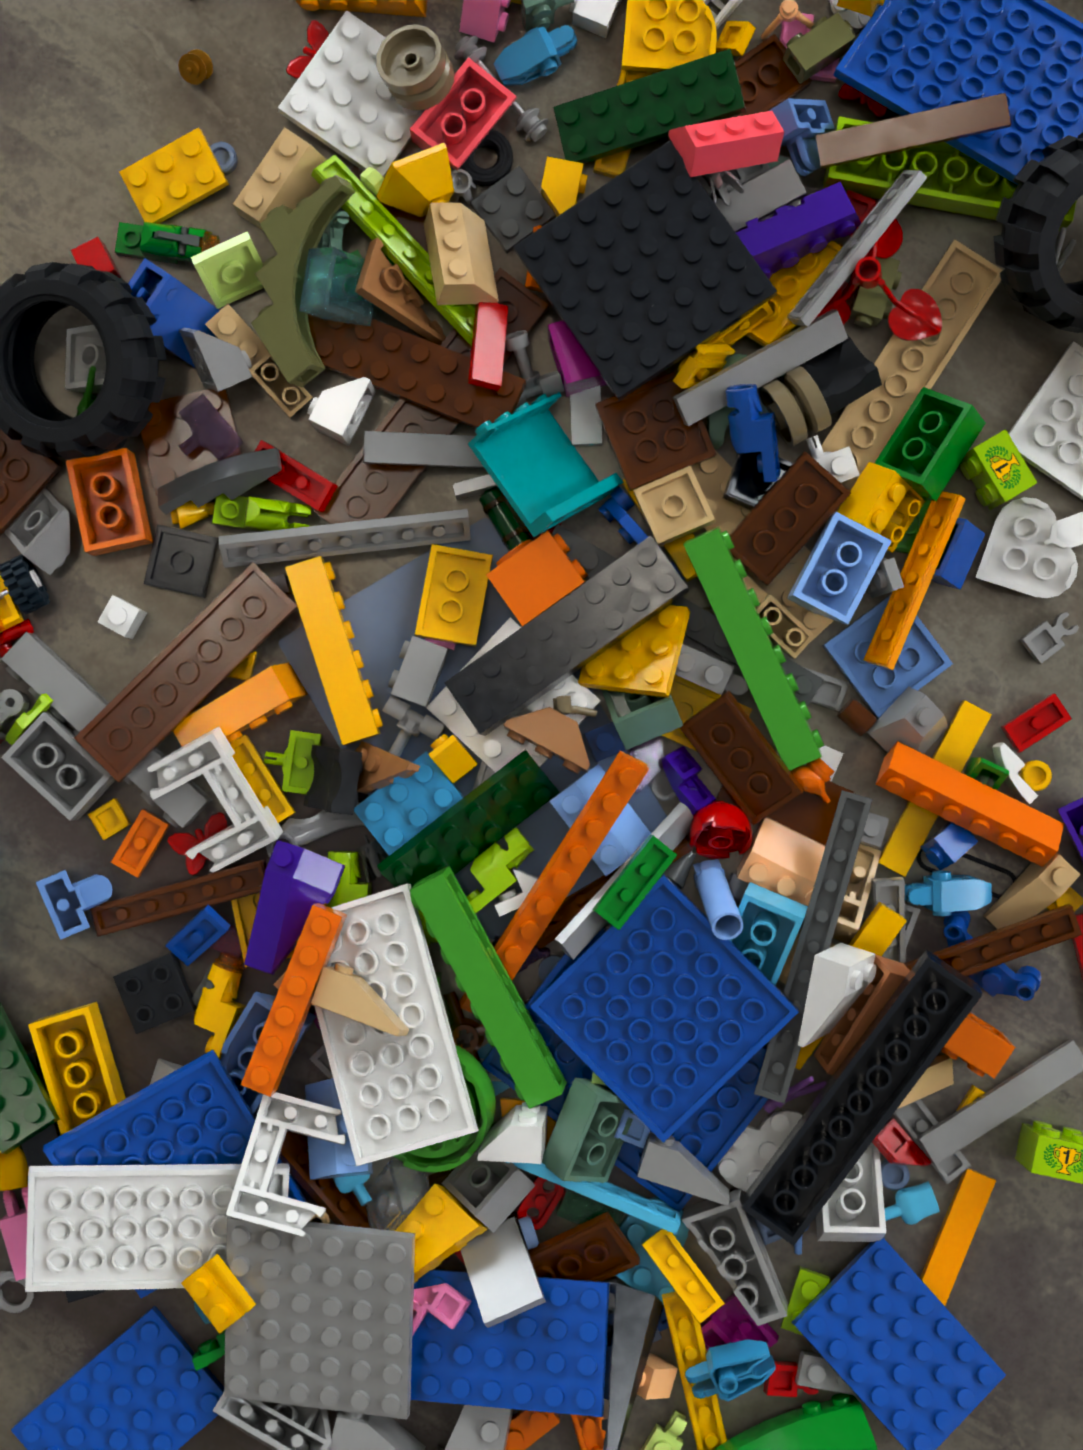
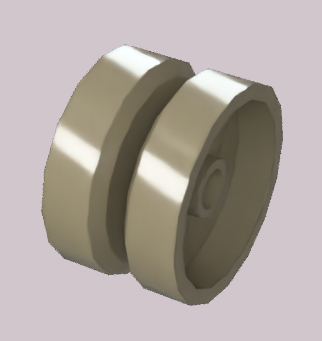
(415, 67)
(796, 406)

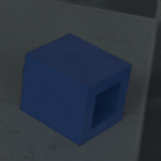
(604, 742)

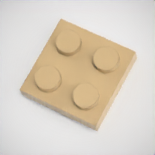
(674, 506)

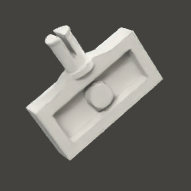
(838, 463)

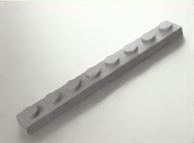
(344, 538)

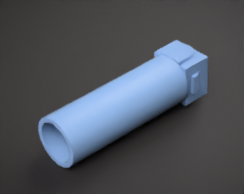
(717, 899)

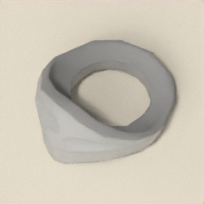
(10, 1307)

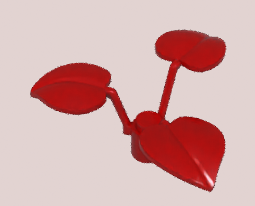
(914, 315)

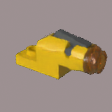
(214, 1000)

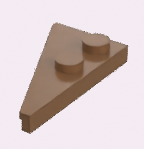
(391, 292)
(381, 768)

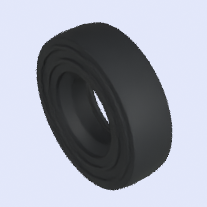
(501, 168)

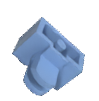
(801, 122)
(69, 901)

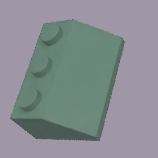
(584, 1134)

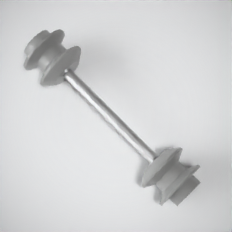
(528, 119)

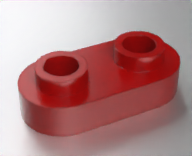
(541, 1199)

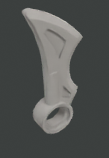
(306, 830)

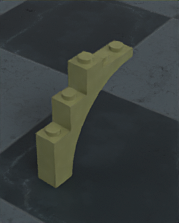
(292, 234)

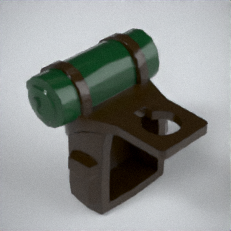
(504, 518)

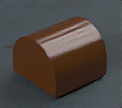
(856, 717)

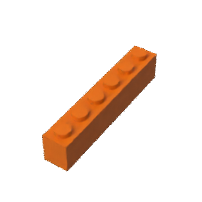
(970, 804)
(293, 999)

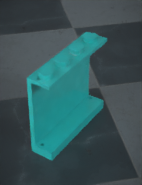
(538, 466)

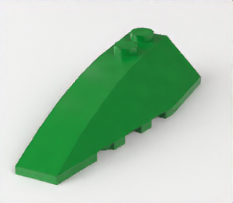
(815, 1426)

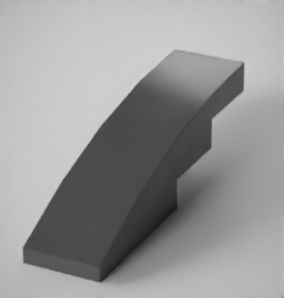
(227, 476)

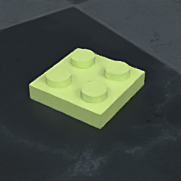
(230, 269)

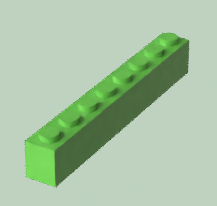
(753, 649)
(488, 987)

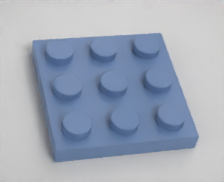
(877, 686)

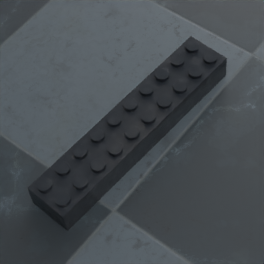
(861, 1096)

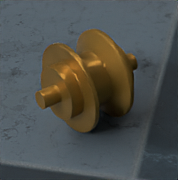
(195, 66)

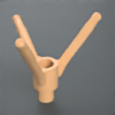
(788, 13)

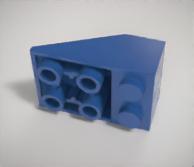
(172, 306)

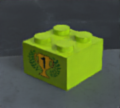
(997, 470)
(1051, 1151)

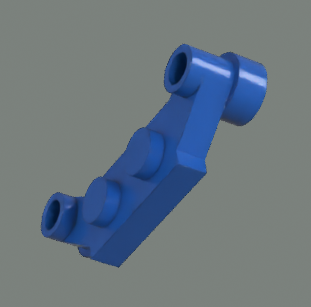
(617, 509)
(999, 978)

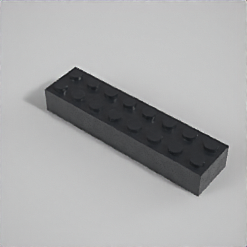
(567, 636)

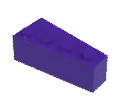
(800, 229)

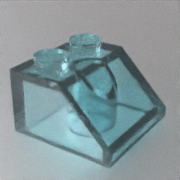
(331, 287)

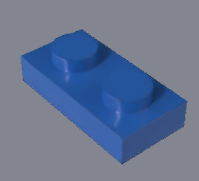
(198, 935)

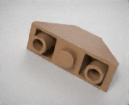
(552, 735)

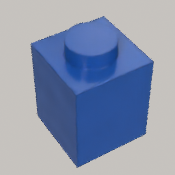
(948, 845)

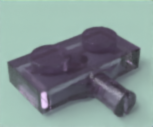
(208, 429)

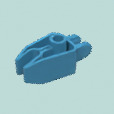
(534, 55)
(949, 893)
(731, 1369)

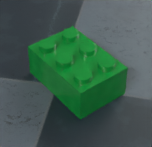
(931, 441)

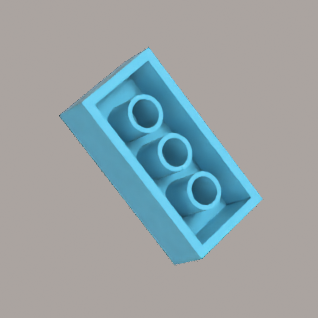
(768, 929)

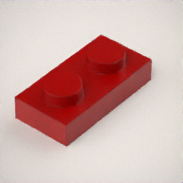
(1036, 722)

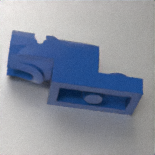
(753, 430)

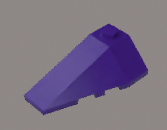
(289, 889)

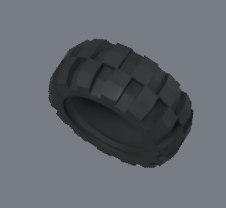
(1030, 235)
(130, 354)

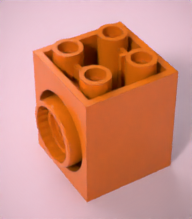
(536, 576)

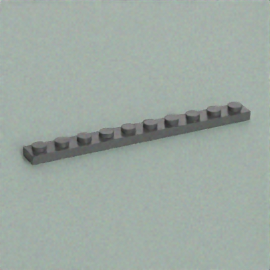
(701, 626)
(814, 938)

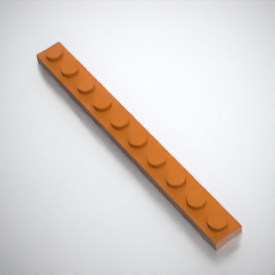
(567, 863)

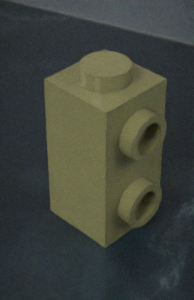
(818, 47)
(873, 304)

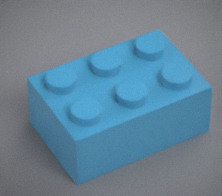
(408, 804)

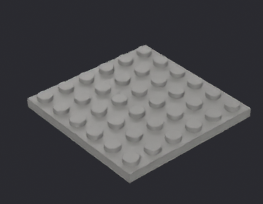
(325, 1319)

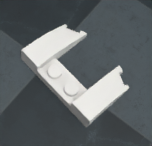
(252, 823)
(250, 1195)

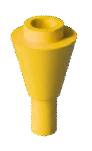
(190, 513)

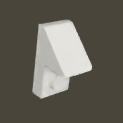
(511, 899)

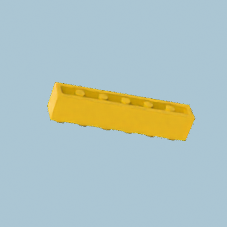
(333, 650)

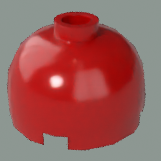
(720, 830)

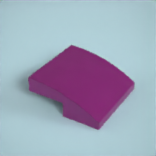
(734, 1324)

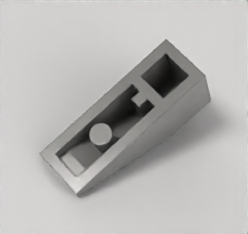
(677, 1168)

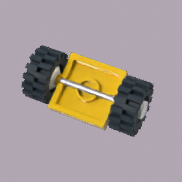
(22, 588)

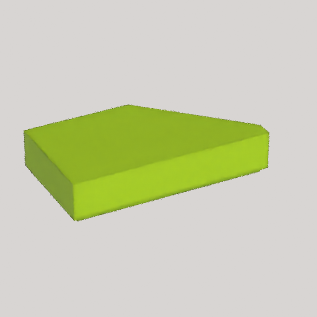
(25, 720)

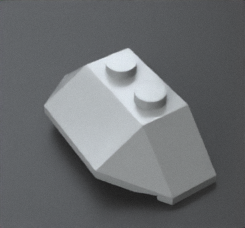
(278, 1424)

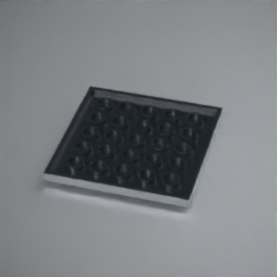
(644, 271)

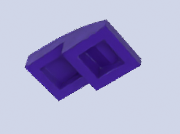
(682, 775)

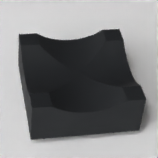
(842, 374)
(334, 780)
(155, 992)

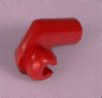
(8, 636)

